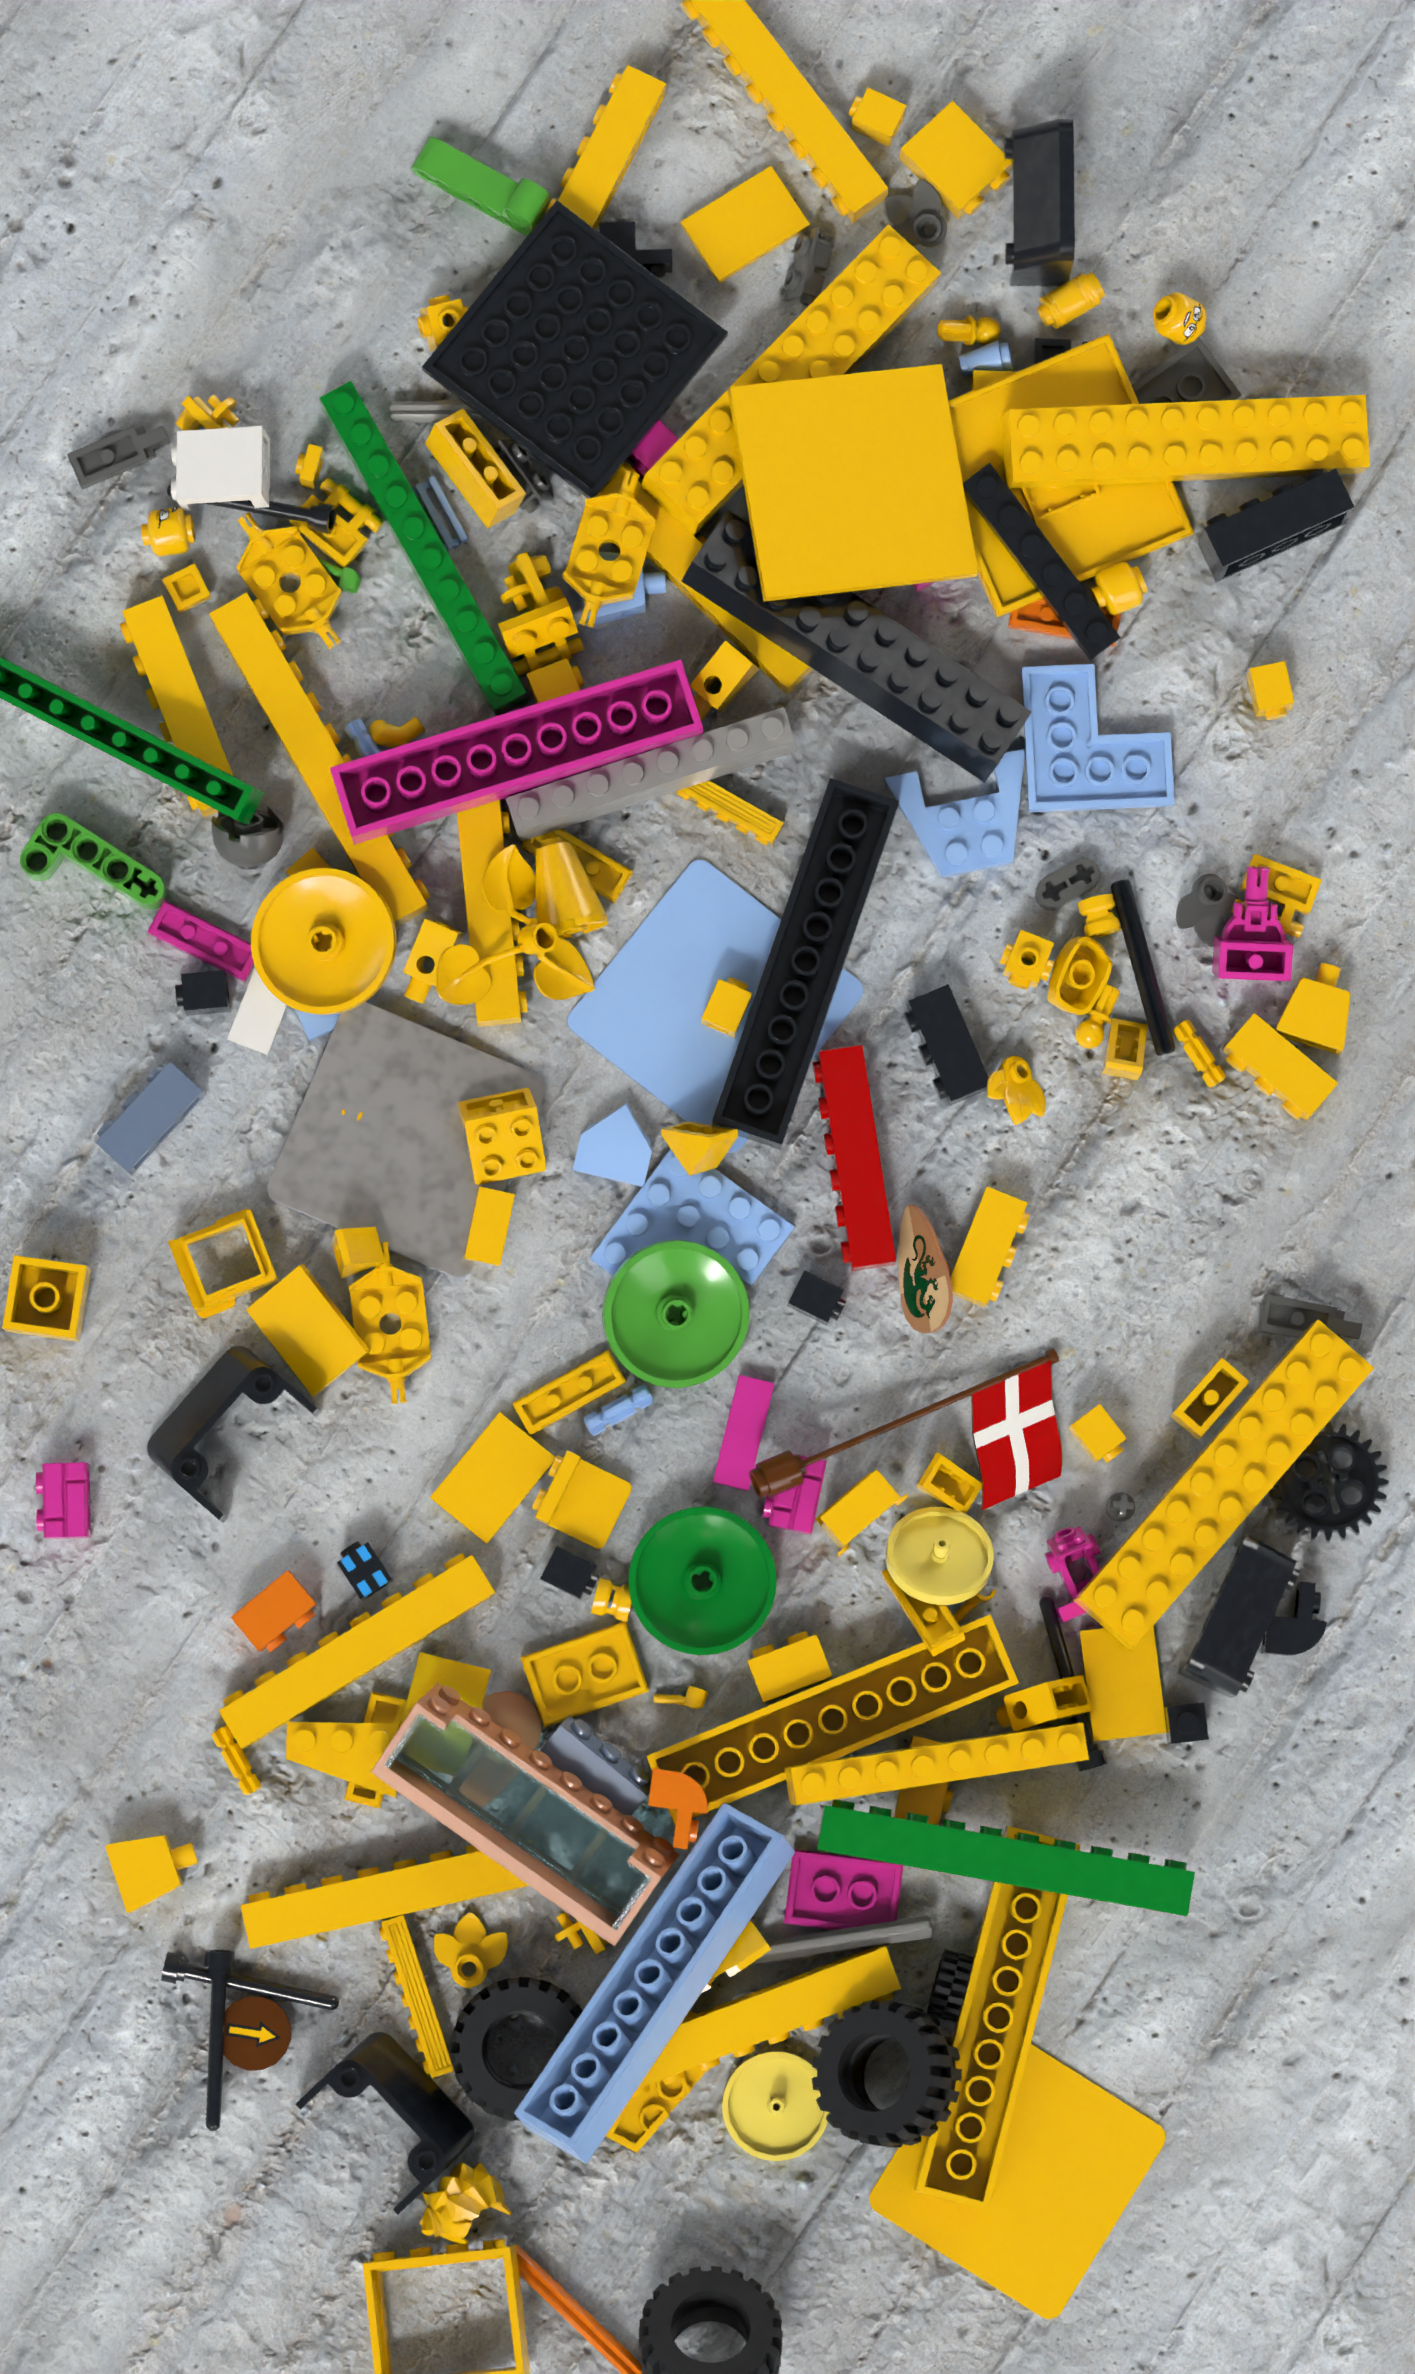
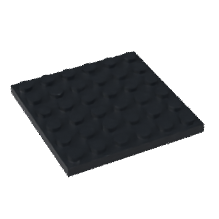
(574, 351)

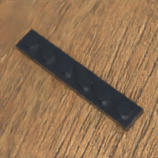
(1040, 561)

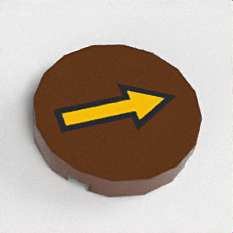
(256, 2033)

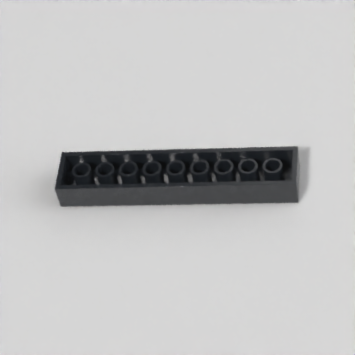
(864, 655)
(805, 963)

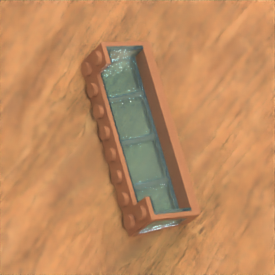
(525, 1812)

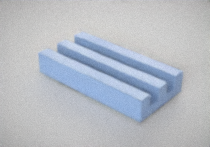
(421, 489)

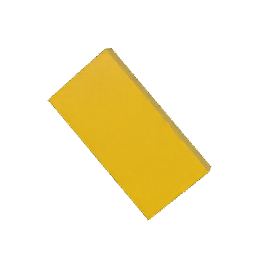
(489, 1226)

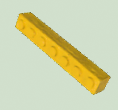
(734, 809)
(416, 1996)

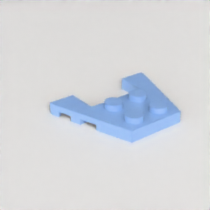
(967, 832)

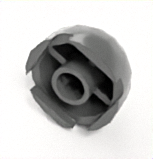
(252, 843)

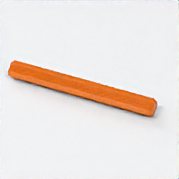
(576, 2315)

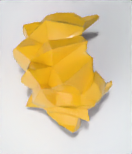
(461, 2201)

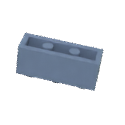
(149, 1117)
(597, 1765)

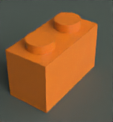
(275, 1612)

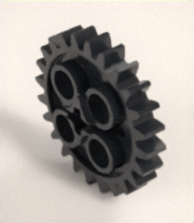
(1361, 1474)

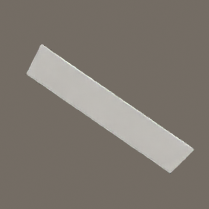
(257, 1017)

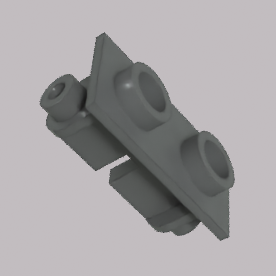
(811, 251)
(531, 481)

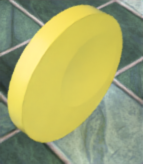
(939, 1555)
(773, 2106)

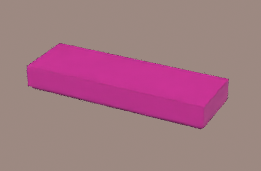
(203, 940)
(743, 1432)

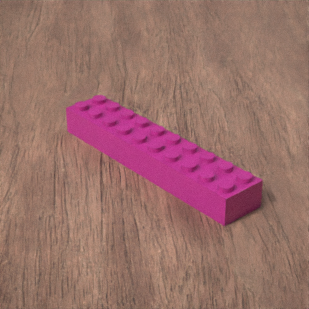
(515, 751)

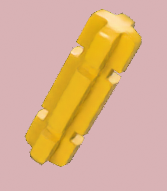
(1199, 1053)
(236, 1760)

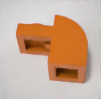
(679, 1793)

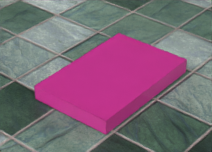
(841, 1891)

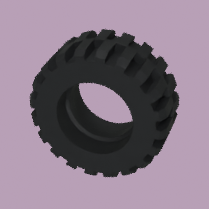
(480, 2017)
(844, 2063)
(714, 2298)

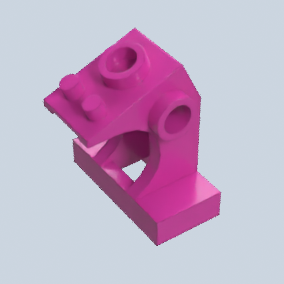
(1067, 1547)

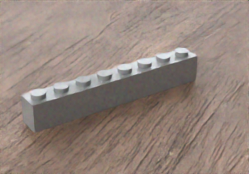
(651, 774)

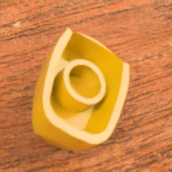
(1079, 975)

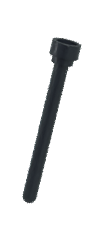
(319, 517)
(1064, 1666)
(219, 1965)
(178, 1969)

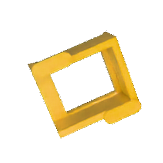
(223, 1299)
(858, 1509)

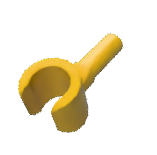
(970, 1603)
(694, 1698)

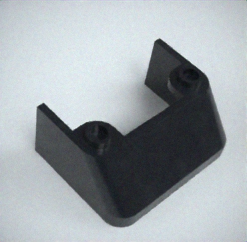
(1042, 203)
(231, 1375)
(1240, 1617)
(412, 2095)

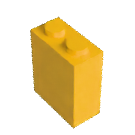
(956, 160)

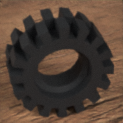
(950, 1985)

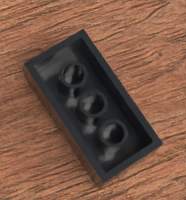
(1275, 524)

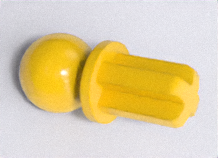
(984, 330)
(1090, 1032)

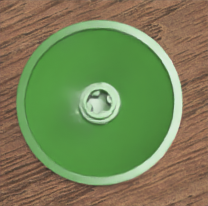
(675, 1313)

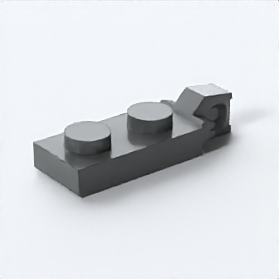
(116, 454)
(1293, 1317)

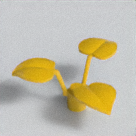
(561, 969)

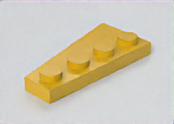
(648, 2111)

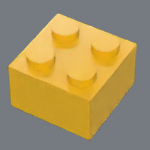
(46, 1298)

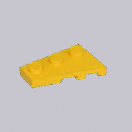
(342, 1749)

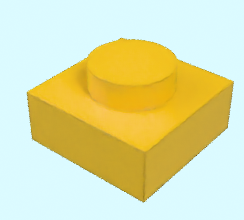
(310, 466)
(186, 588)

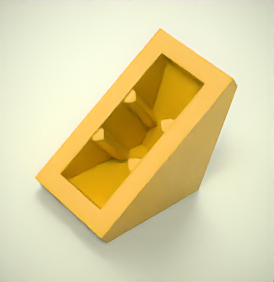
(1125, 1049)
(699, 1145)
(356, 1250)
(949, 1484)

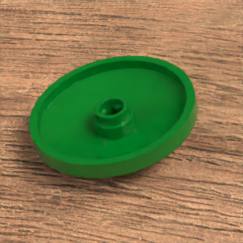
(702, 1581)

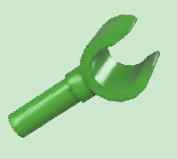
(349, 578)

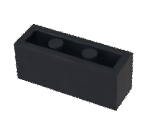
(946, 1045)

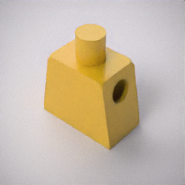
(732, 670)
(432, 942)
(1317, 1012)
(1037, 1704)
(148, 1868)

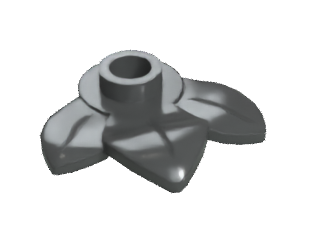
(914, 212)
(1206, 914)

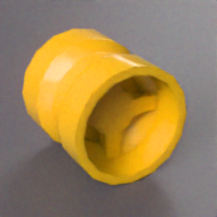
(1099, 919)
(621, 1602)

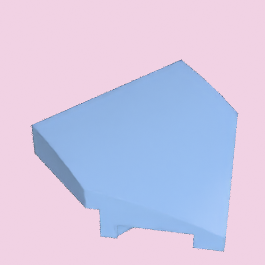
(615, 1148)

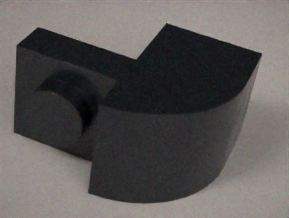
(623, 236)
(1297, 1634)

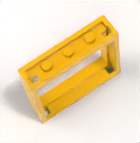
(454, 2254)

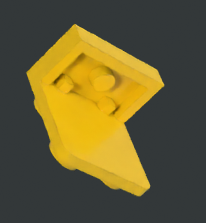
(582, 1500)

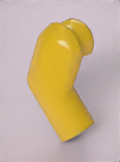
(395, 736)

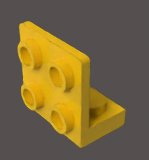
(503, 1135)

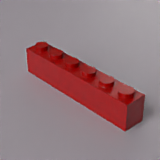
(856, 1158)

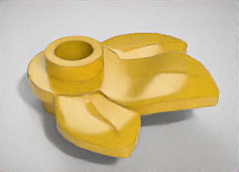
(1017, 1088)
(470, 1945)

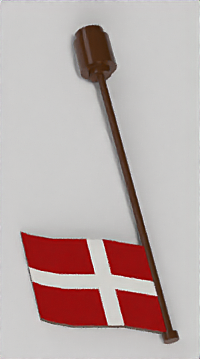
(1011, 1435)

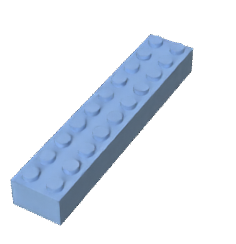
(654, 1983)

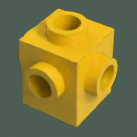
(431, 323)
(1034, 949)

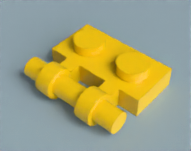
(345, 540)
(537, 629)
(1287, 888)

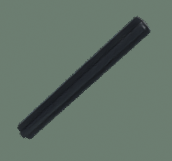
(1142, 967)

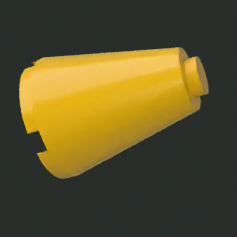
(564, 891)

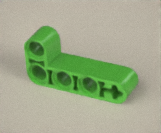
(509, 202)
(99, 866)

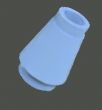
(990, 357)

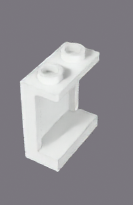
(221, 466)

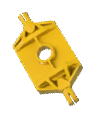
(615, 520)
(282, 553)
(398, 1293)

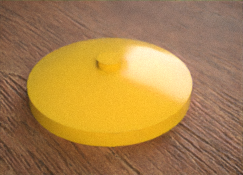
(323, 941)

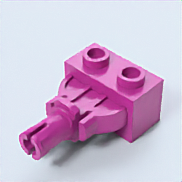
(1252, 942)

